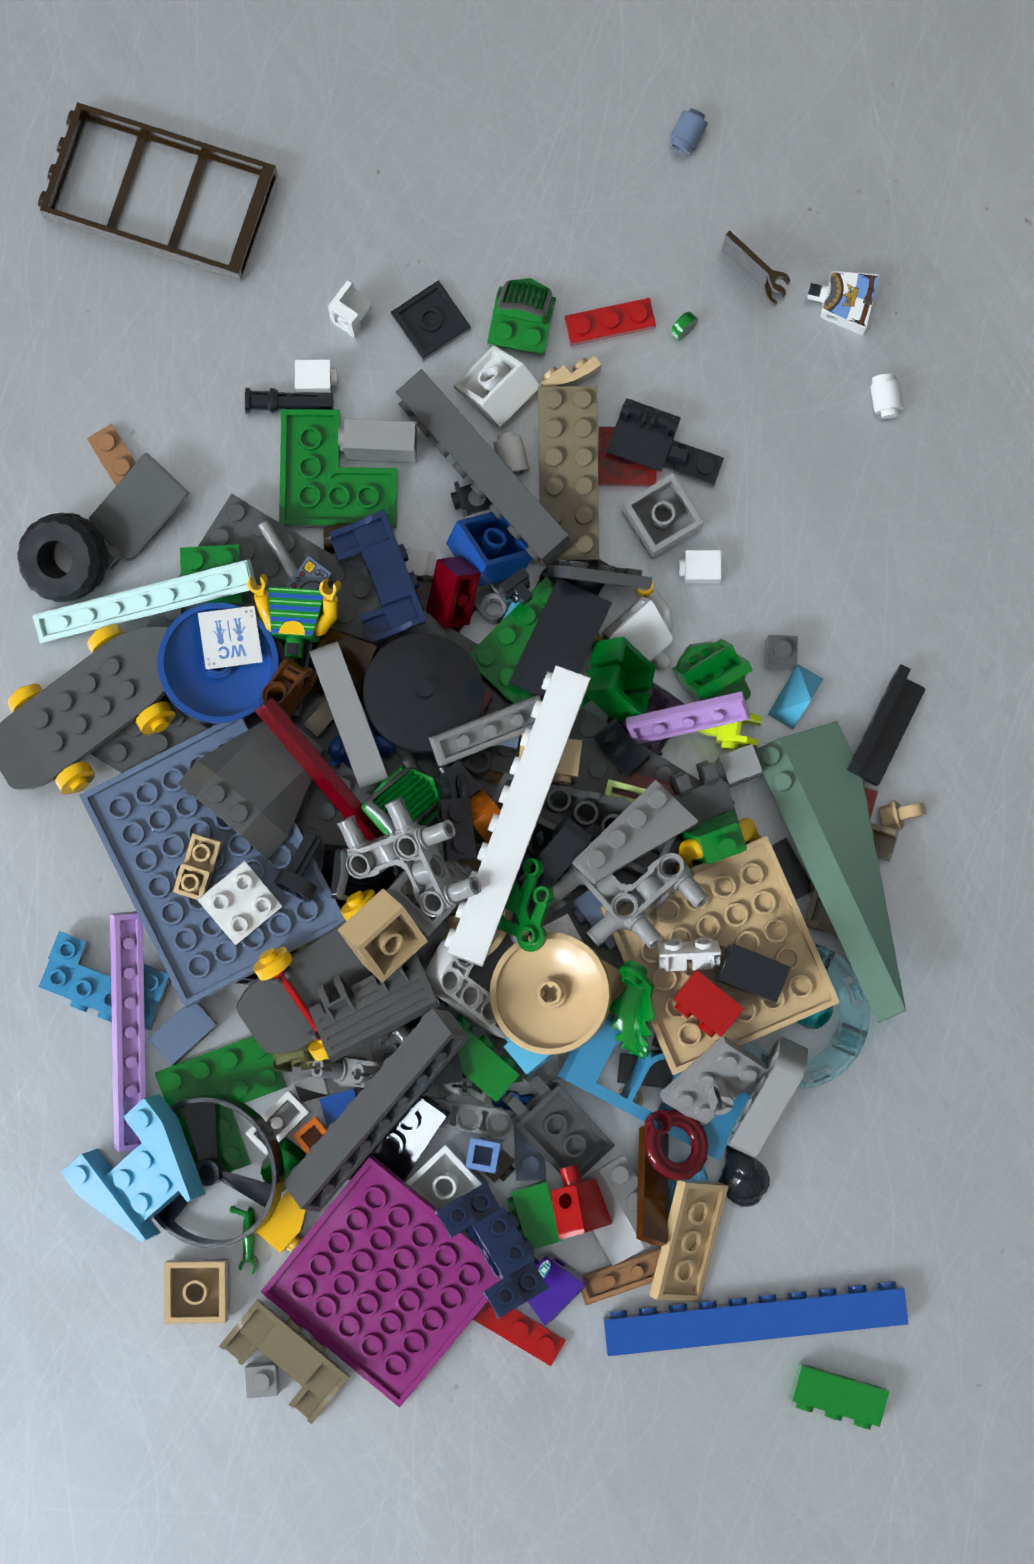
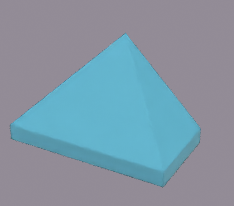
(795, 696)

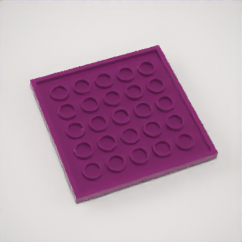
(383, 1281)

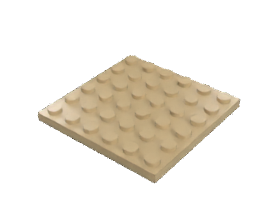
(746, 907)

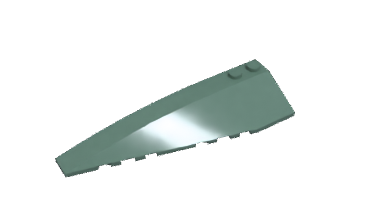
(835, 839)

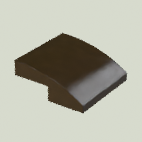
(356, 653)

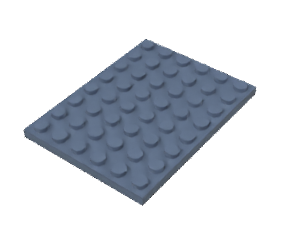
(147, 832)

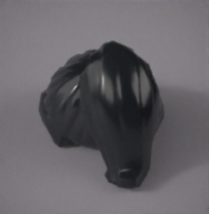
(745, 1177)

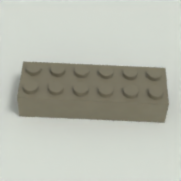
(570, 466)

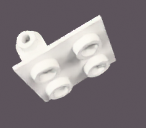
(239, 902)

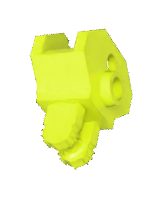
(730, 736)

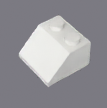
(497, 385)

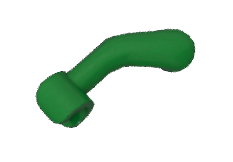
(248, 1243)

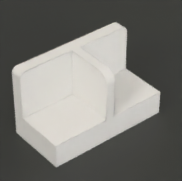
(349, 309)

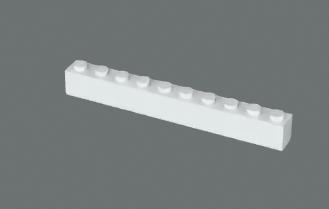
(519, 814)

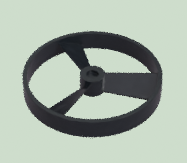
(201, 1120)

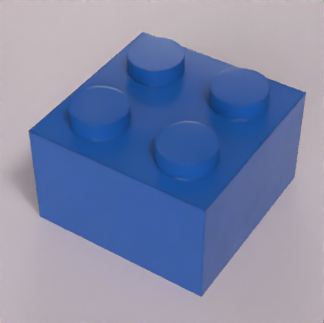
(488, 547)

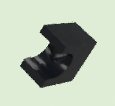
(752, 973)

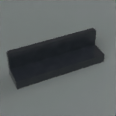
(886, 727)

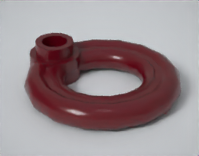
(654, 1150)

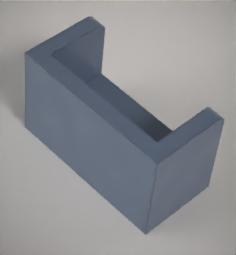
(183, 1032)

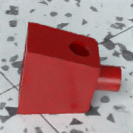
(578, 1205)

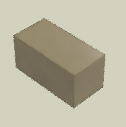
(320, 720)

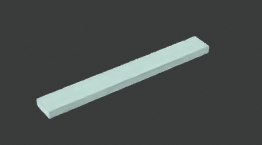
(143, 601)

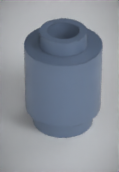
(688, 131)

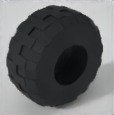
(38, 561)

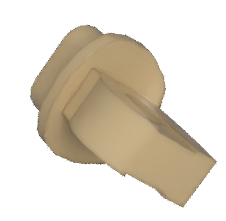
(894, 815)

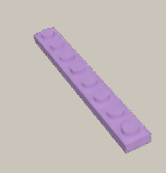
(127, 1023)

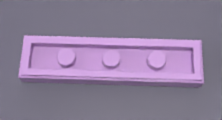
(688, 718)

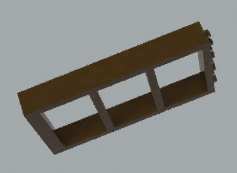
(146, 133)

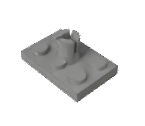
(713, 1081)

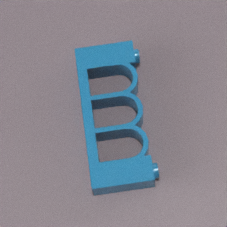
(587, 1062)

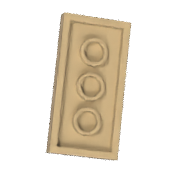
(690, 1240)

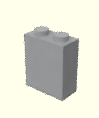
(378, 440)

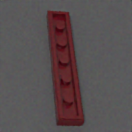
(316, 766)

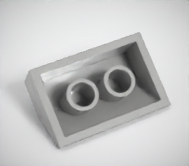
(619, 1190)

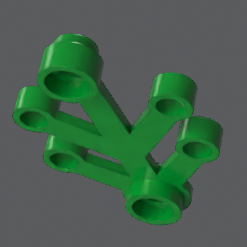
(519, 902)

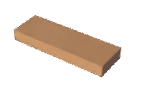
(620, 1278)

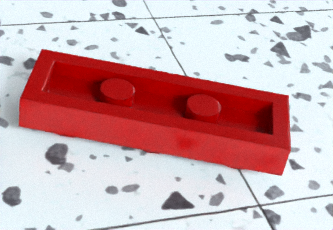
(610, 321)
(523, 1333)

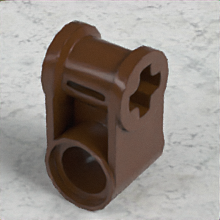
(289, 685)

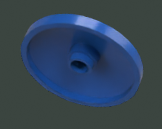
(215, 693)

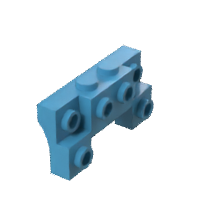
(92, 988)

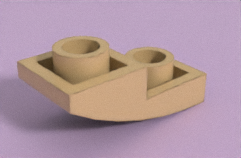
(582, 372)
(198, 866)

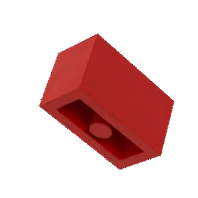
(707, 1004)

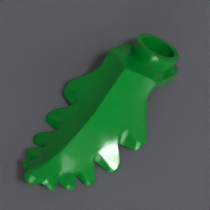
(634, 1009)

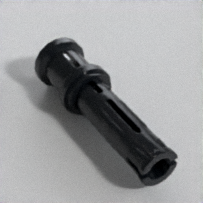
(274, 400)

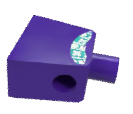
(563, 1286)

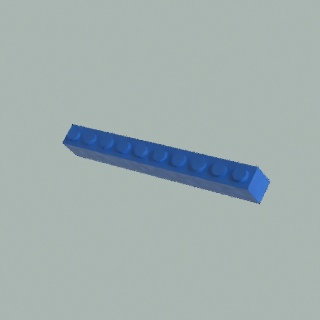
(755, 1320)

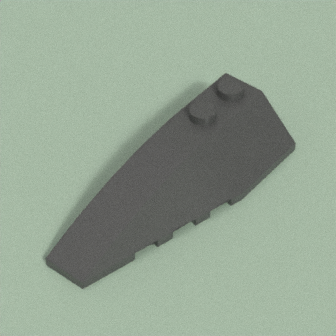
(590, 811)

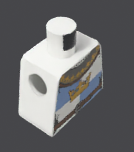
(846, 299)

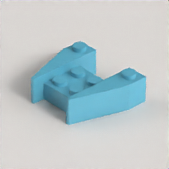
(146, 1178)

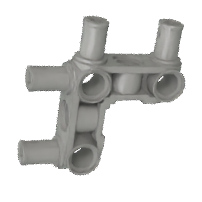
(422, 862)
(645, 894)
(357, 1071)

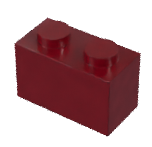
(453, 592)

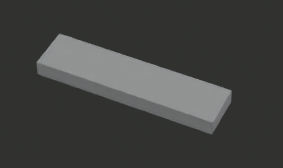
(483, 731)

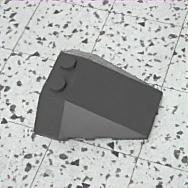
(252, 787)

